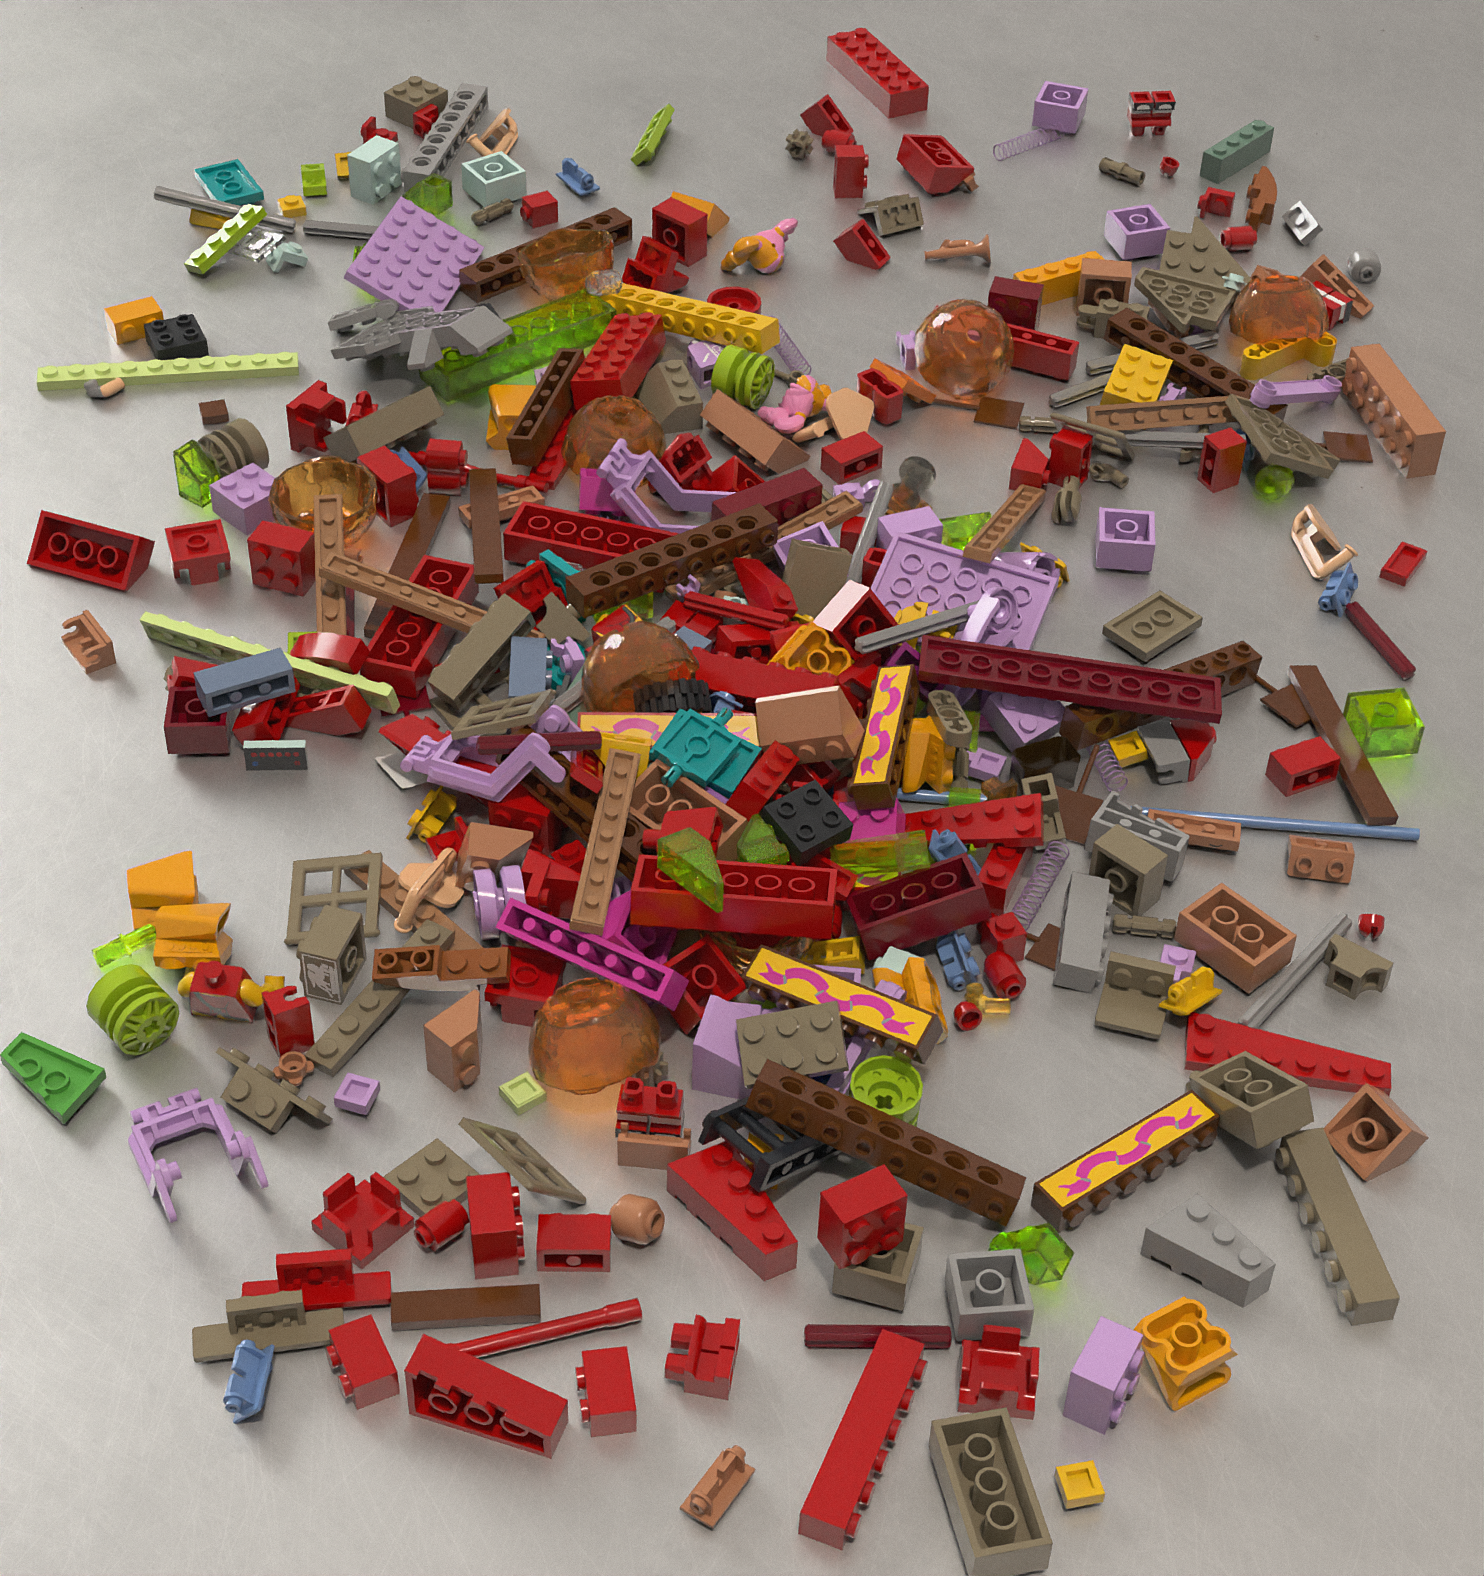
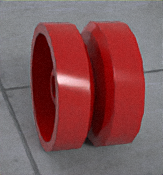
(736, 298)

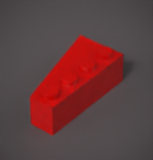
(719, 1192)
(482, 1399)

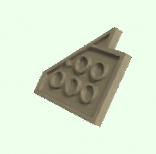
(1199, 256)
(1279, 441)

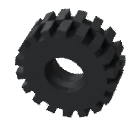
(672, 696)

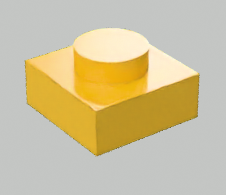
(342, 165)
(292, 206)
(1128, 749)
(1079, 1484)

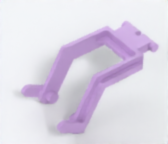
(627, 470)
(439, 759)
(177, 1119)

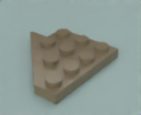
(1185, 299)

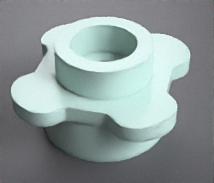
(1234, 282)

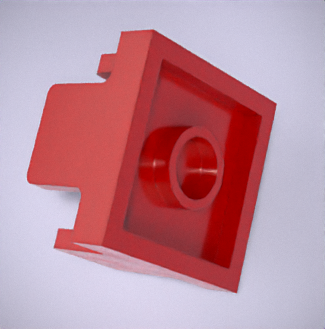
(311, 417)
(199, 550)
(859, 679)
(531, 982)
(362, 1217)
(998, 1373)

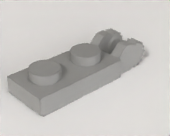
(365, 314)

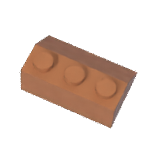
(811, 723)

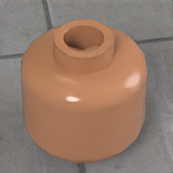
(637, 1219)

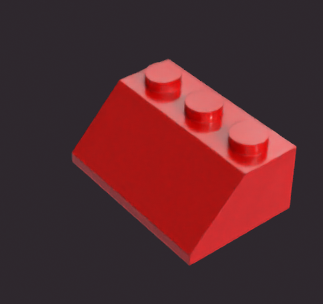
(933, 162)

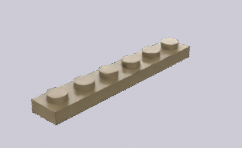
(369, 1009)

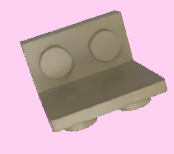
(895, 213)
(1133, 995)

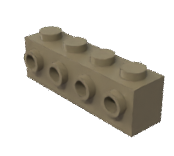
(480, 652)

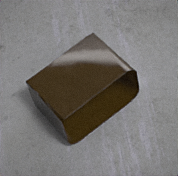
(1045, 757)

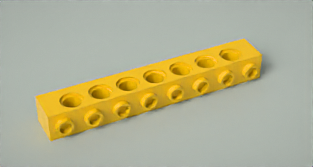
(699, 318)

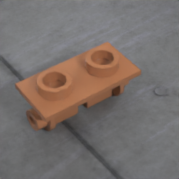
(718, 1487)

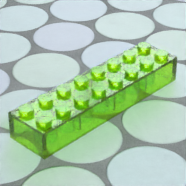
(537, 334)

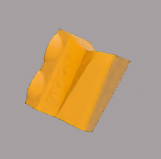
(506, 406)
(814, 651)
(927, 758)
(161, 884)
(191, 935)
(920, 987)
(1185, 1351)

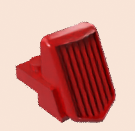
(654, 268)
(687, 463)
(530, 588)
(549, 884)

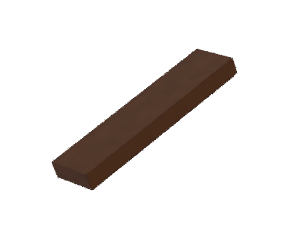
(465, 1307)

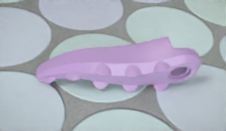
(986, 628)

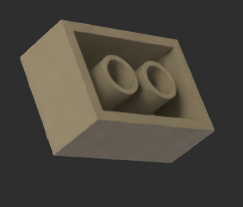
(1254, 1099)

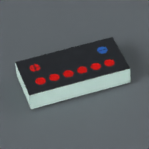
(275, 755)

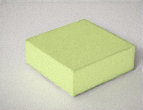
(522, 1093)

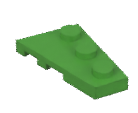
(51, 1074)

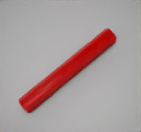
(735, 611)

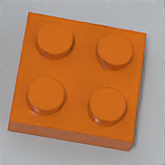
(914, 389)

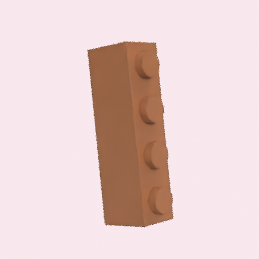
(751, 434)

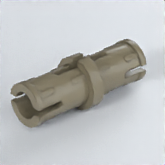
(1122, 171)

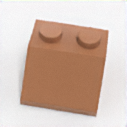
(490, 848)
(455, 1042)
(1373, 1133)

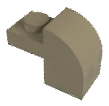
(1052, 819)

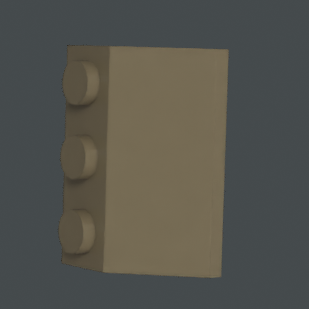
(671, 397)

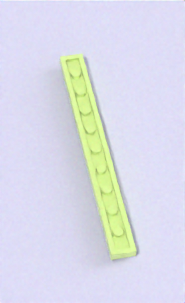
(170, 371)
(231, 648)

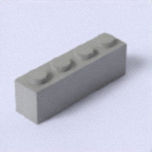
(1082, 932)

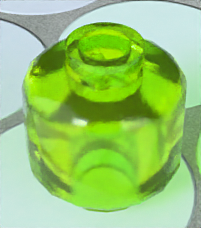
(1274, 482)

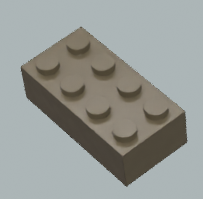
(386, 426)
(989, 1494)

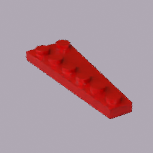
(552, 465)
(1007, 821)
(1216, 1040)

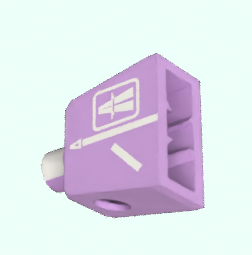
(701, 360)

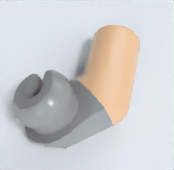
(103, 391)

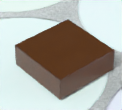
(213, 412)

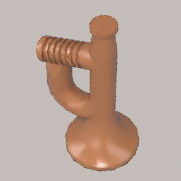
(961, 248)

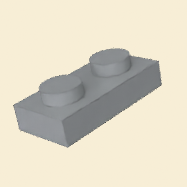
(1302, 223)

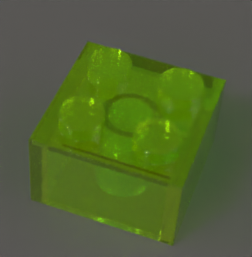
(1384, 722)

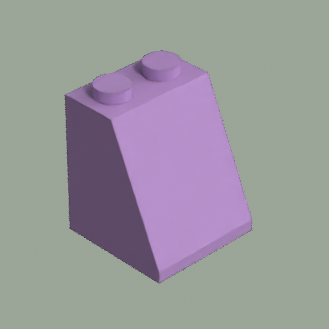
(717, 1051)

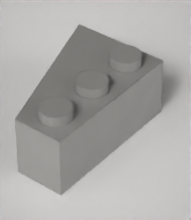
(1157, 832)
(1211, 1249)

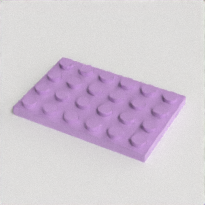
(413, 259)
(943, 578)

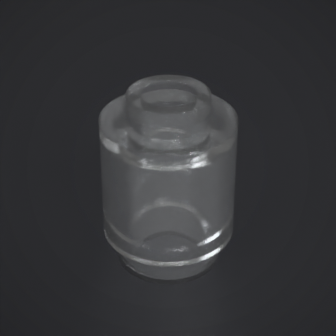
(603, 282)

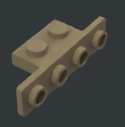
(263, 1098)
(266, 1321)

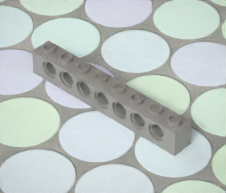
(447, 135)

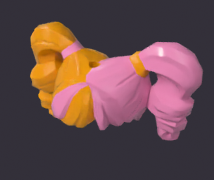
(762, 250)
(799, 402)

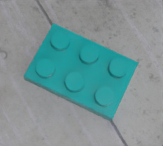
(229, 183)
(735, 769)

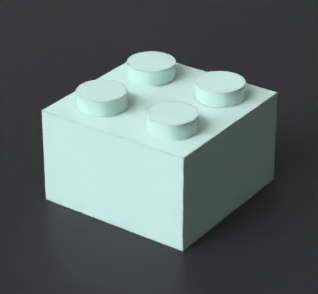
(374, 169)
(493, 179)

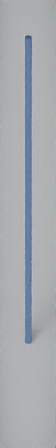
(1246, 820)

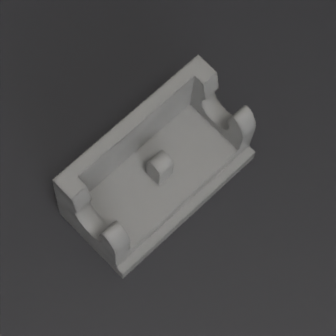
(1165, 751)

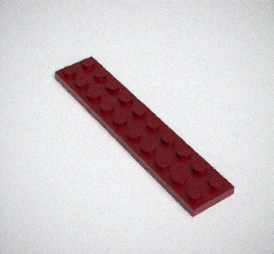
(1070, 679)

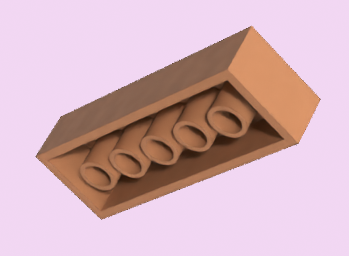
(1393, 411)

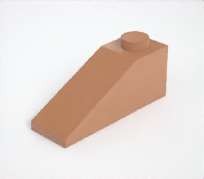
(1328, 274)

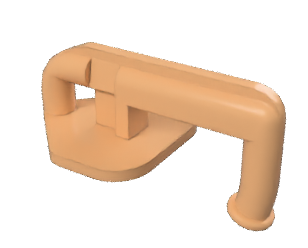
(505, 137)
(847, 413)
(1307, 537)
(428, 881)

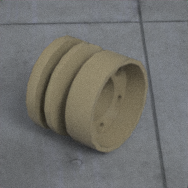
(235, 447)

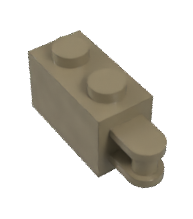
(1103, 312)

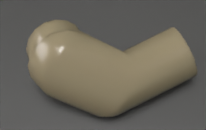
(1108, 473)

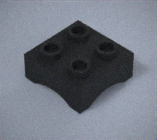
(176, 338)
(807, 822)

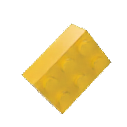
(1136, 377)

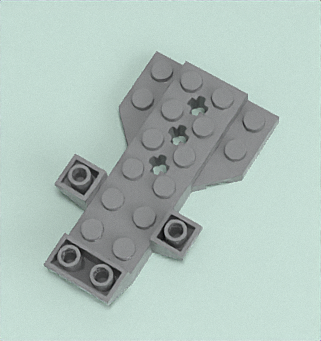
(425, 334)

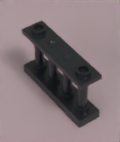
(769, 1168)

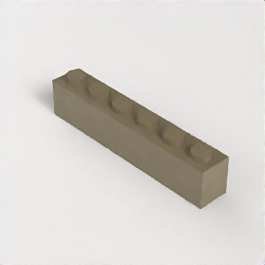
(1337, 1227)

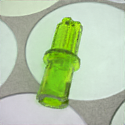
(124, 945)

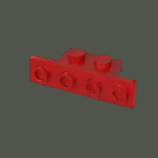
(325, 1280)

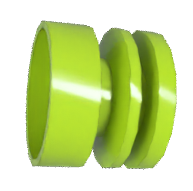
(743, 375)
(132, 1009)
(888, 1086)

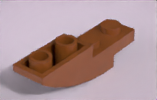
(1262, 199)
(441, 970)

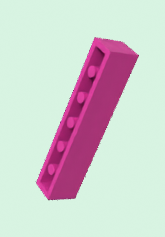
(592, 954)

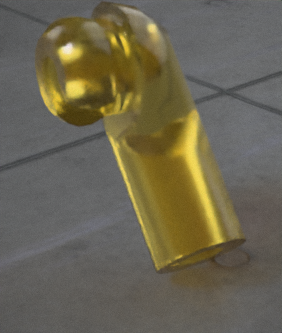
(986, 1005)

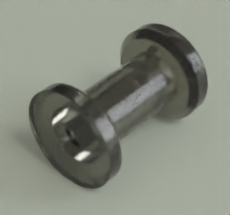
(917, 475)

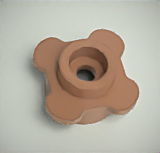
(293, 1068)

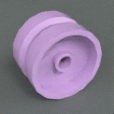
(491, 901)

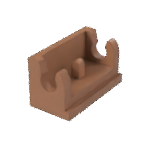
(88, 643)
(651, 1150)

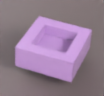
(357, 1093)

